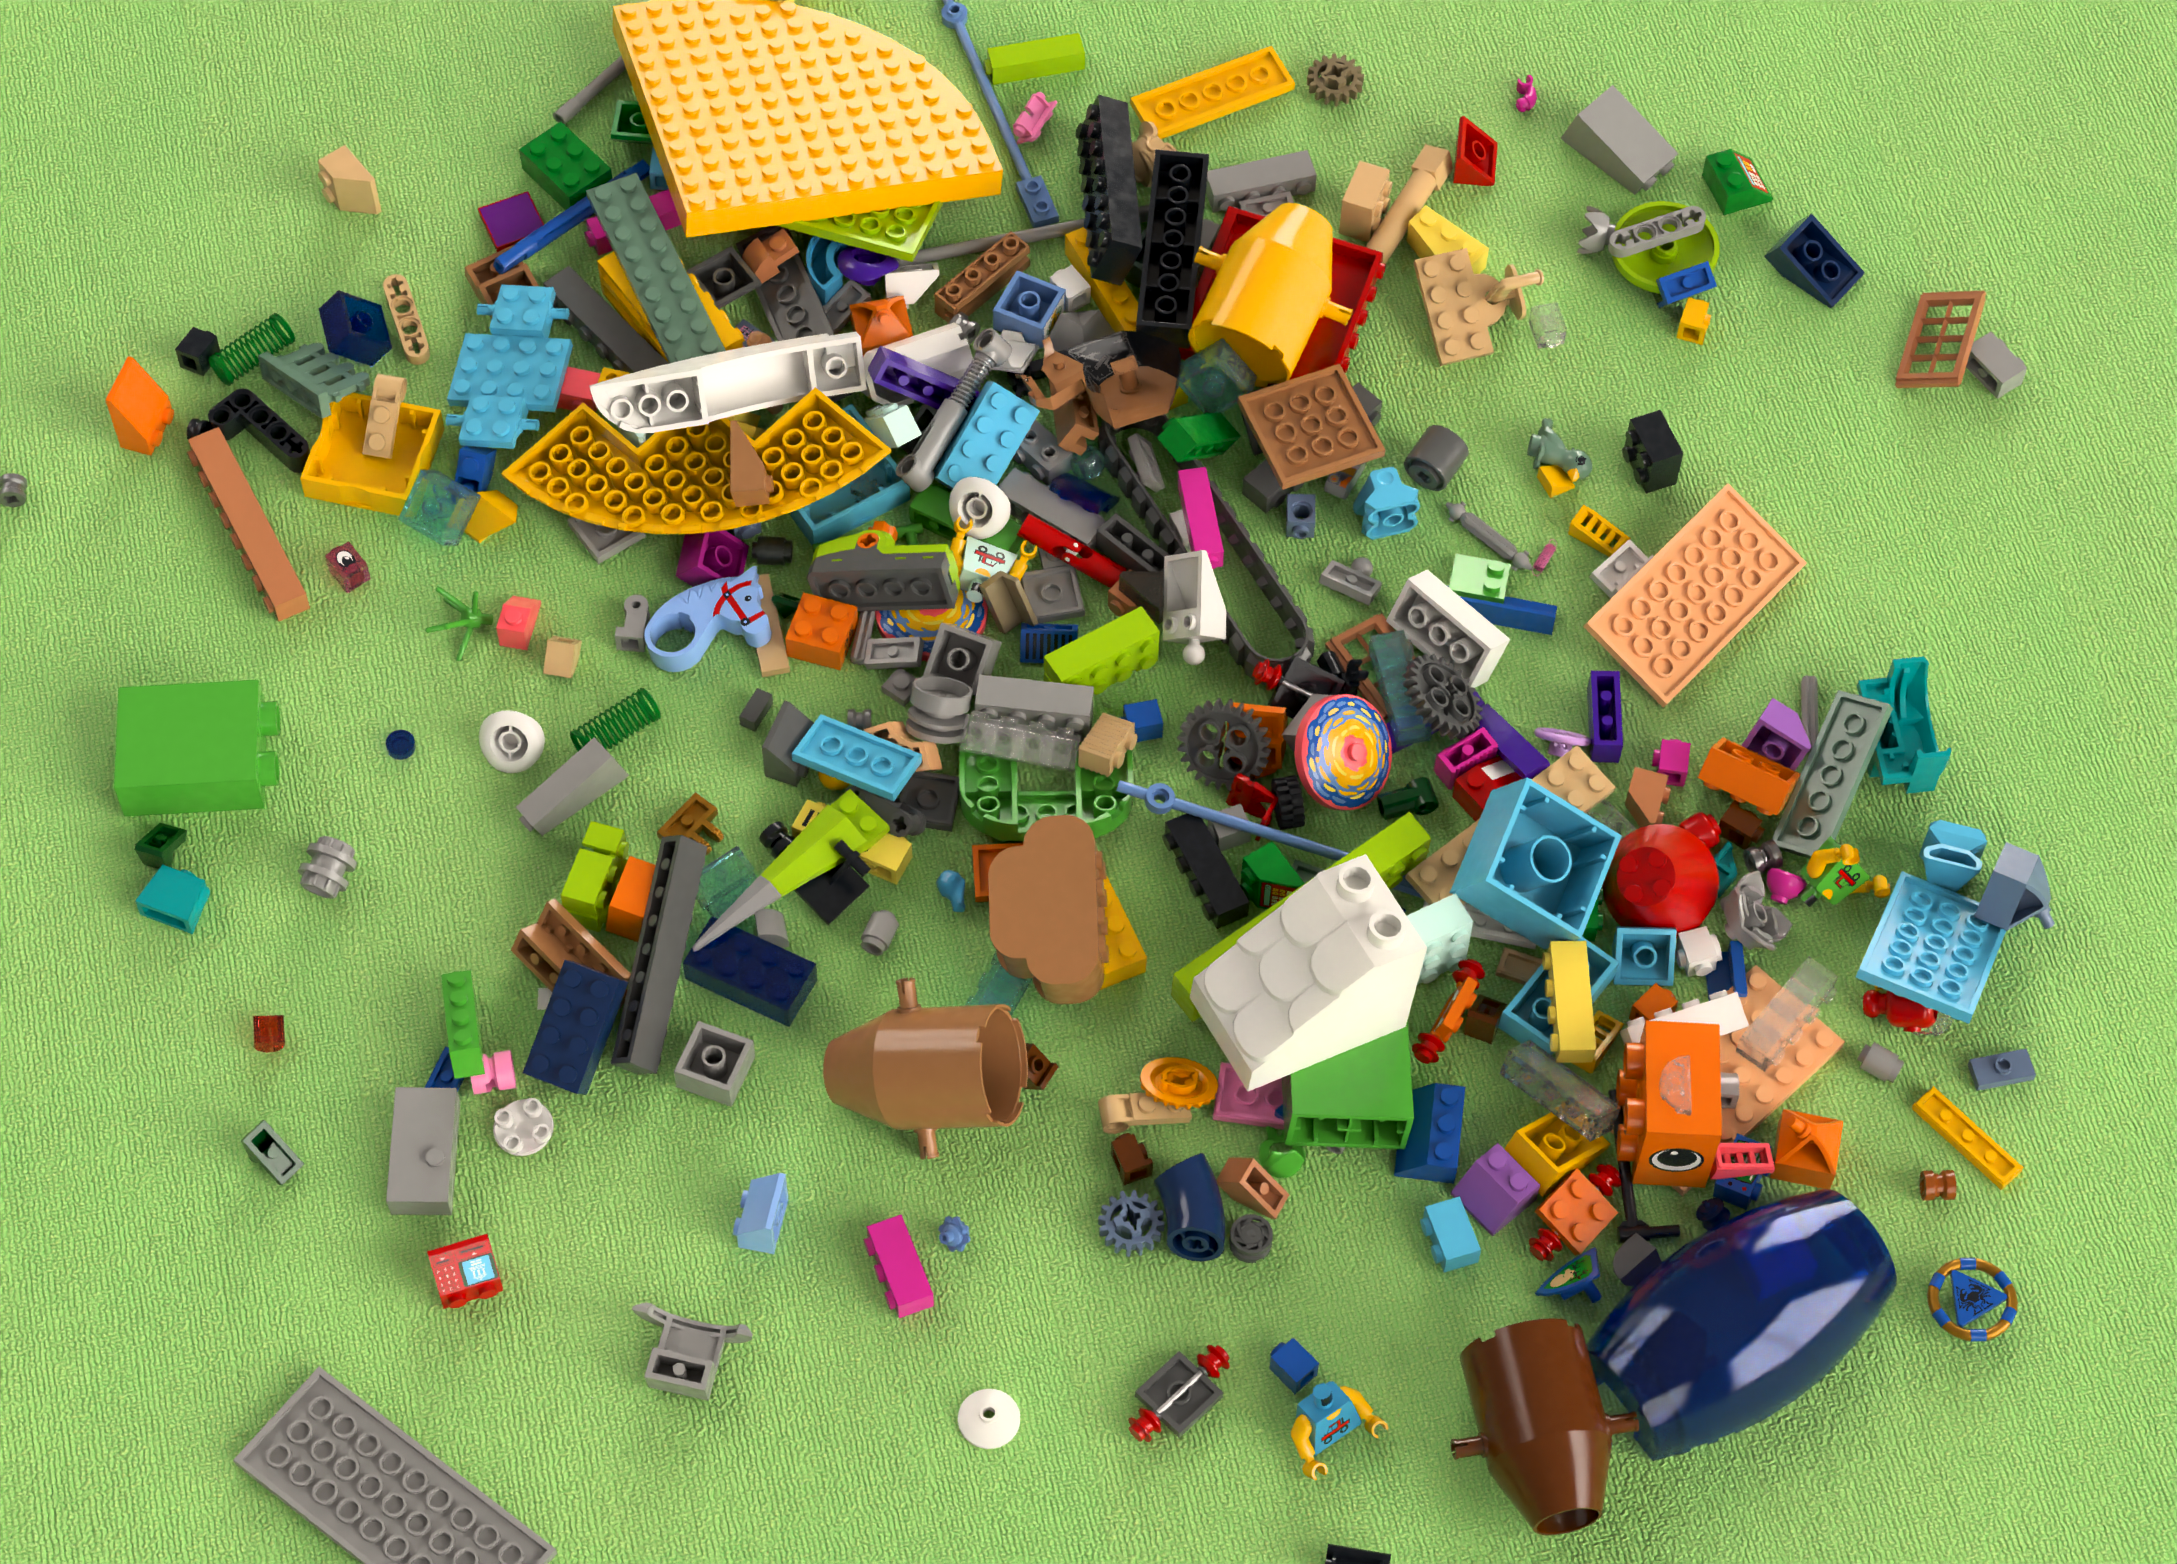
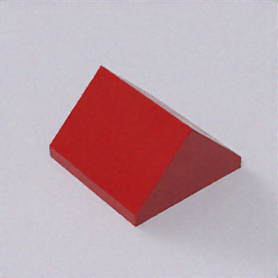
(1474, 155)

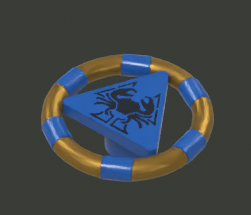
(1972, 1299)

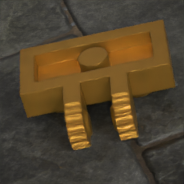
(691, 820)

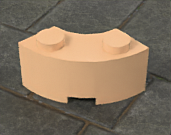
(896, 733)

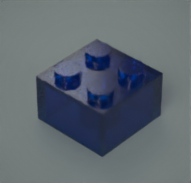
(355, 328)

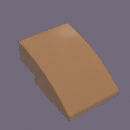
(487, 281)

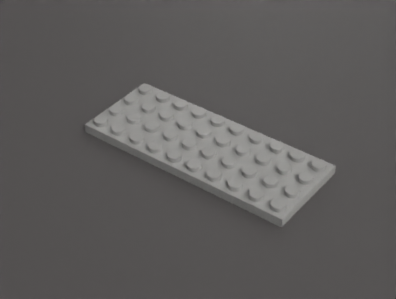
(378, 1486)

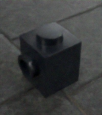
(196, 349)

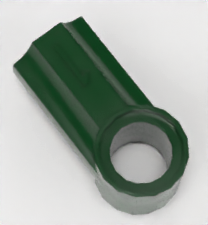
(1415, 797)

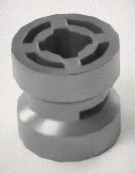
(1763, 857)

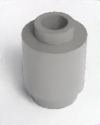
(879, 932)
(1880, 1062)

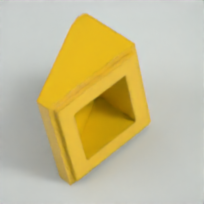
(1554, 480)

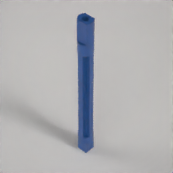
(557, 226)

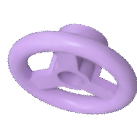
(1561, 740)

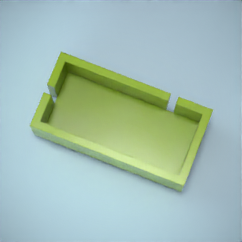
(1106, 653)

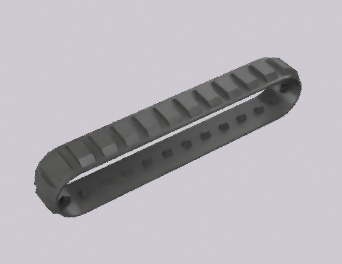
(1234, 532)

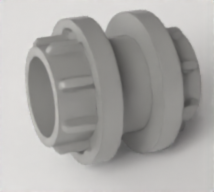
(328, 864)

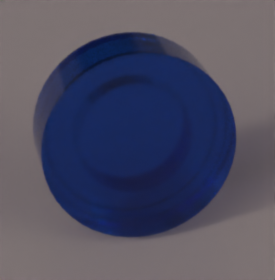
(400, 744)

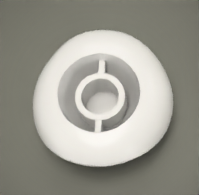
(983, 503)
(511, 741)

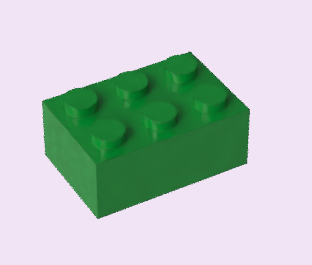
(563, 165)

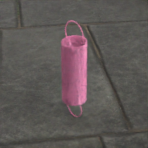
(1544, 557)

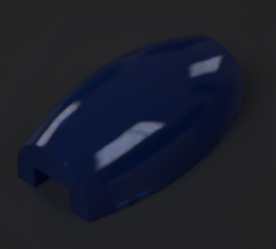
(1743, 1319)

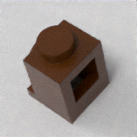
(1741, 826)
(1039, 1068)
(1131, 1158)

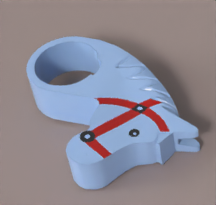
(706, 609)

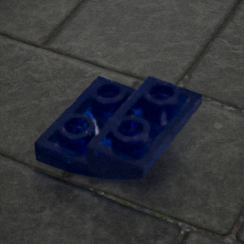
(1083, 493)

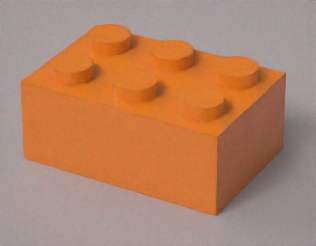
(1748, 777)

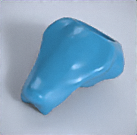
(952, 887)

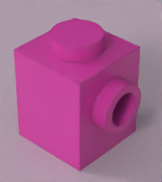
(1672, 760)

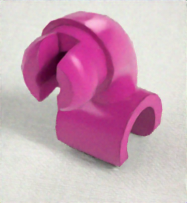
(1530, 97)

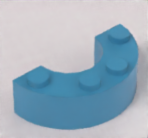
(822, 267)

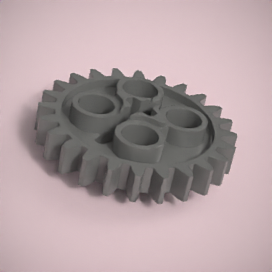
(1442, 696)
(1198, 738)

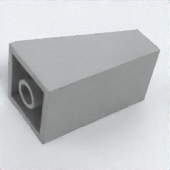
(1620, 142)

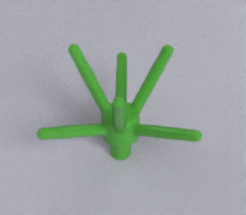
(470, 618)

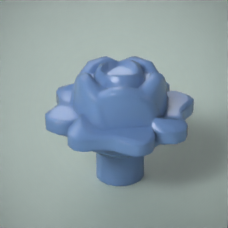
(954, 1233)

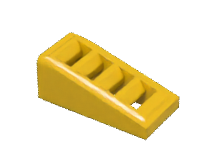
(1596, 521)
(1602, 1046)

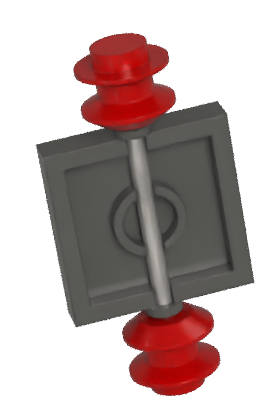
(1179, 1394)

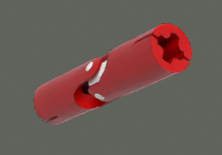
(1053, 540)

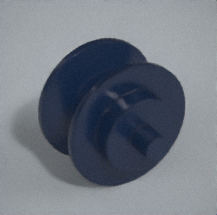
(1712, 1213)

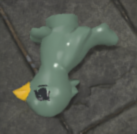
(1550, 450)

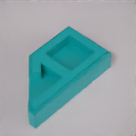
(1726, 867)

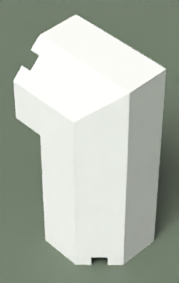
(935, 348)

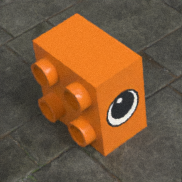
(1657, 1140)

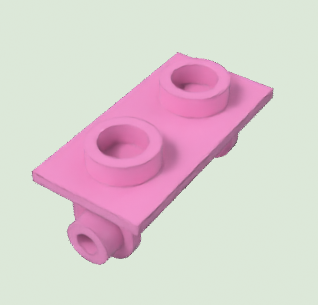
(1029, 126)

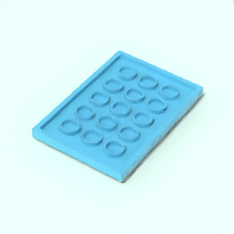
(1932, 948)

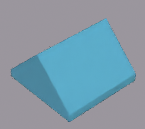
(1644, 955)

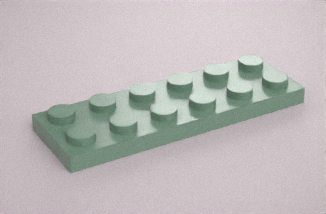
(1832, 773)

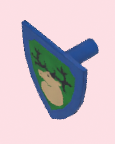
(1574, 1278)

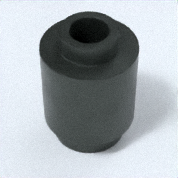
(772, 550)

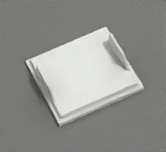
(1021, 353)

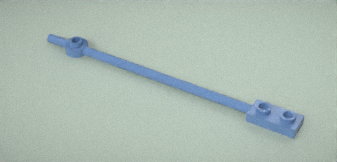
(1030, 190)
(1165, 793)

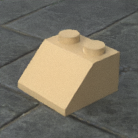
(348, 183)

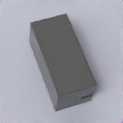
(756, 709)

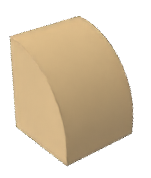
(561, 656)

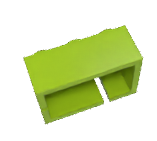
(595, 875)

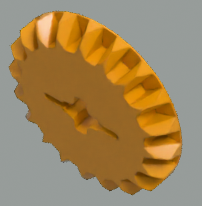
(1178, 1082)

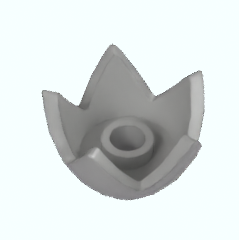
(1597, 233)

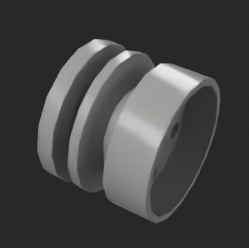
(938, 709)

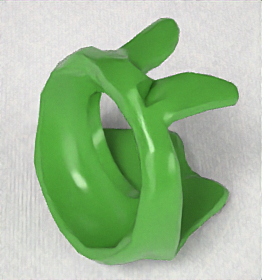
(1280, 1163)

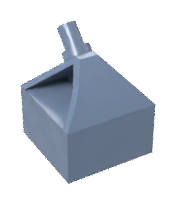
(2016, 890)

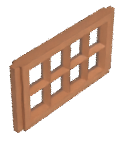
(1940, 379)

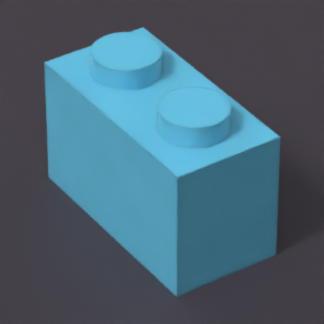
(1450, 1234)

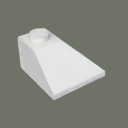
(910, 281)

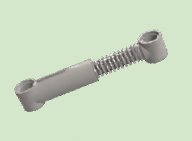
(918, 467)

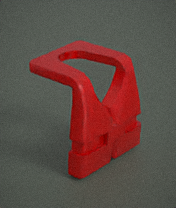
(1250, 795)

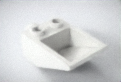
(1192, 604)

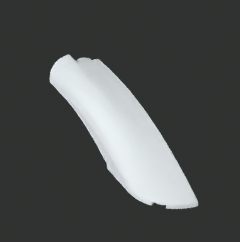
(732, 382)

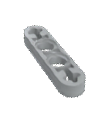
(1655, 229)

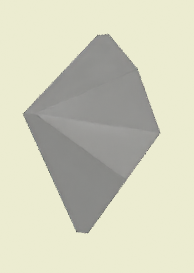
(1078, 328)

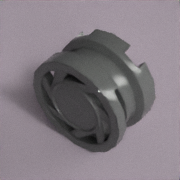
(1250, 1239)

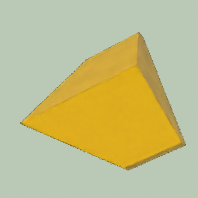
(491, 515)

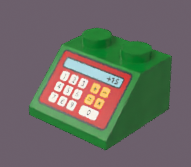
(1734, 181)
(1268, 876)

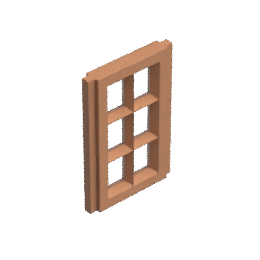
(1336, 644)

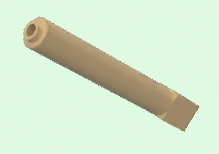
(1429, 174)

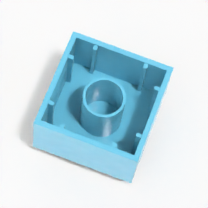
(1536, 863)

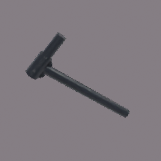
(1632, 1224)

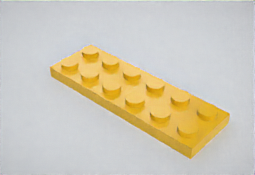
(1214, 92)

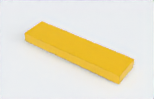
(1967, 1138)

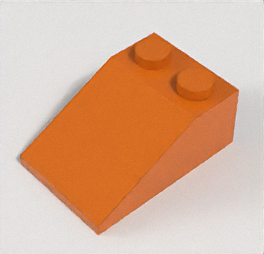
(138, 409)

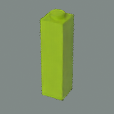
(1035, 59)

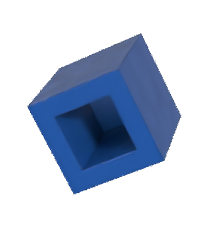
(1146, 718)
(1293, 1365)

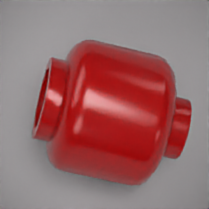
(1703, 827)

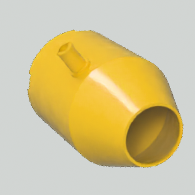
(1270, 292)

